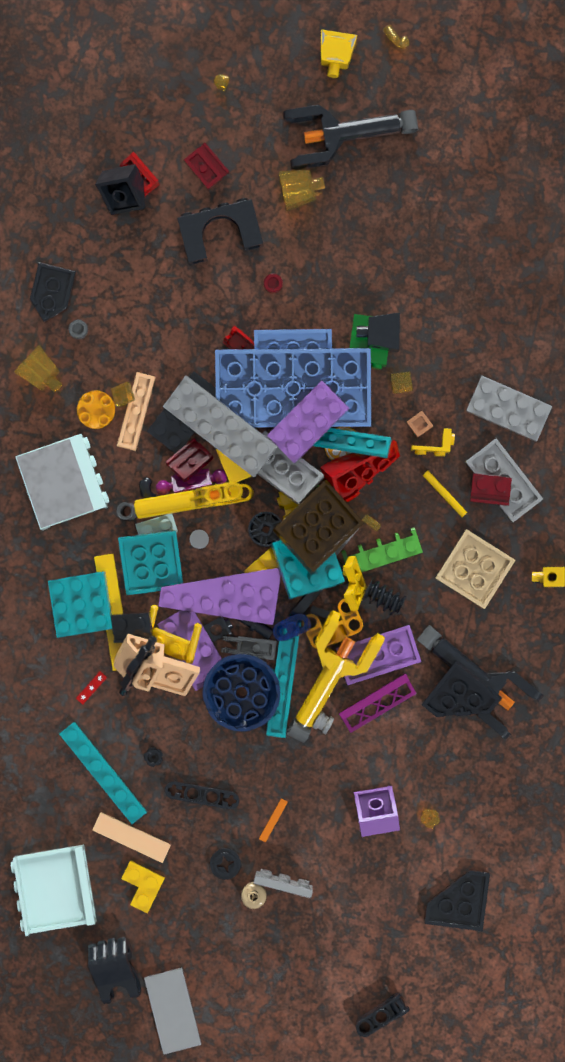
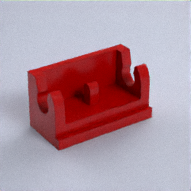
(149, 179)
(238, 340)

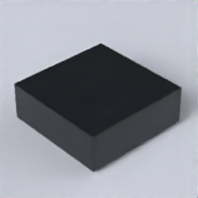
(319, 612)

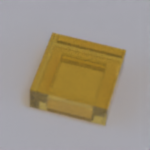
(401, 382)
(123, 394)
(371, 523)

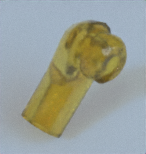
(395, 39)

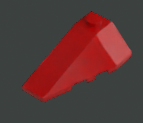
(355, 470)

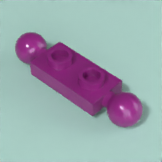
(200, 479)

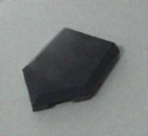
(51, 290)

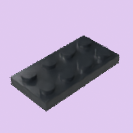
(170, 429)

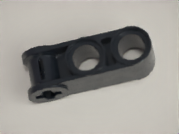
(388, 1007)

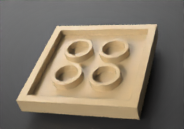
(475, 569)

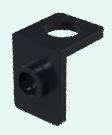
(225, 625)

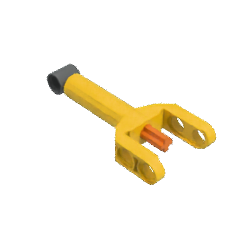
(183, 501)
(334, 667)

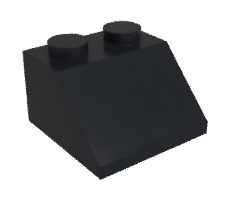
(122, 189)

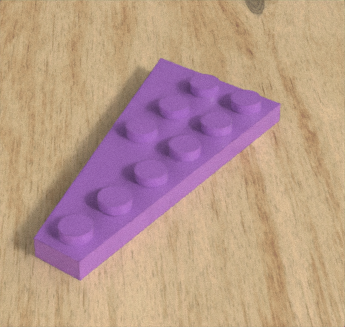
(236, 596)

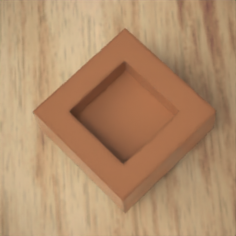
(419, 424)

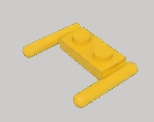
(174, 645)

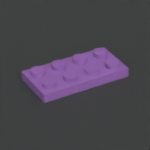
(308, 422)
(395, 653)
(206, 654)

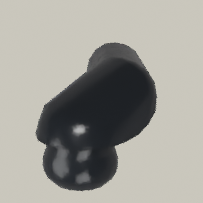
(145, 488)

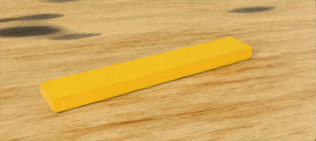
(107, 564)

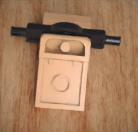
(145, 667)

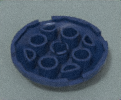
(238, 711)

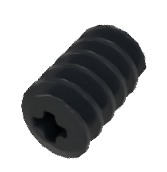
(383, 598)

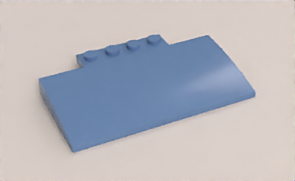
(284, 368)

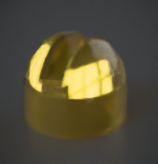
(221, 81)

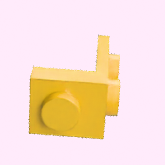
(447, 441)

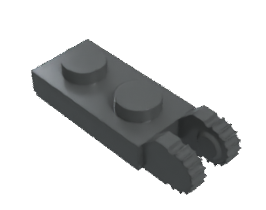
(252, 646)

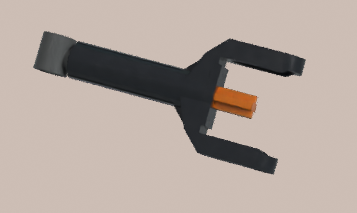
(337, 132)
(450, 654)

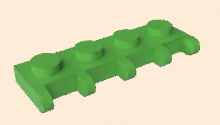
(387, 553)

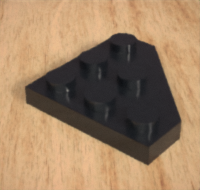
(461, 694)
(461, 903)

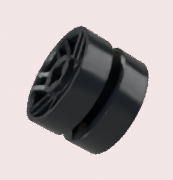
(256, 526)

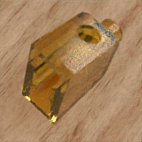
(299, 187)
(39, 370)

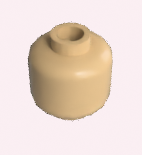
(260, 893)

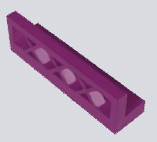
(371, 698)

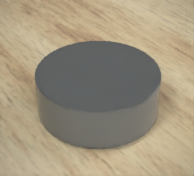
(78, 329)

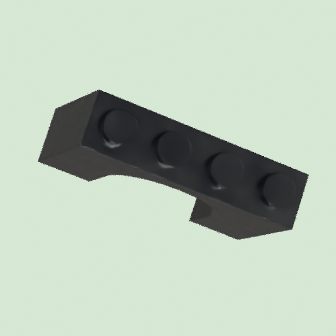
(240, 213)

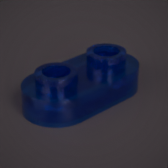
(292, 626)

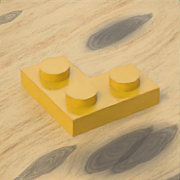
(356, 583)
(148, 884)

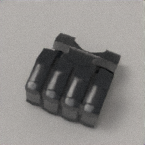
(111, 968)

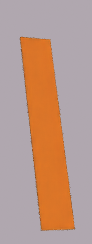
(273, 820)

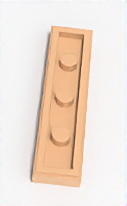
(136, 412)
(131, 837)

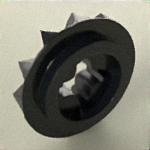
(233, 868)

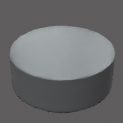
(199, 539)

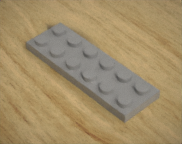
(220, 426)

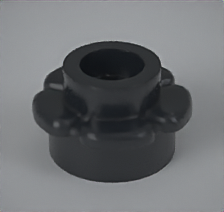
(158, 757)

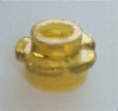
(430, 813)

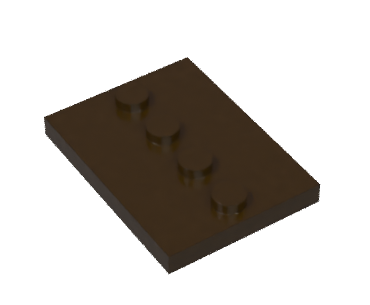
(318, 526)

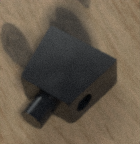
(382, 332)

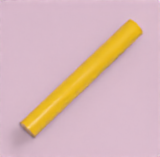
(444, 493)

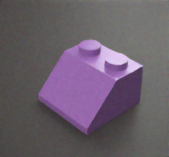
(376, 811)

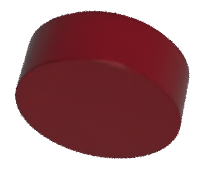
(273, 283)

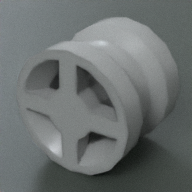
(323, 722)

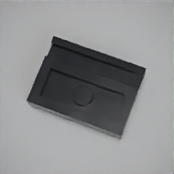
(131, 623)

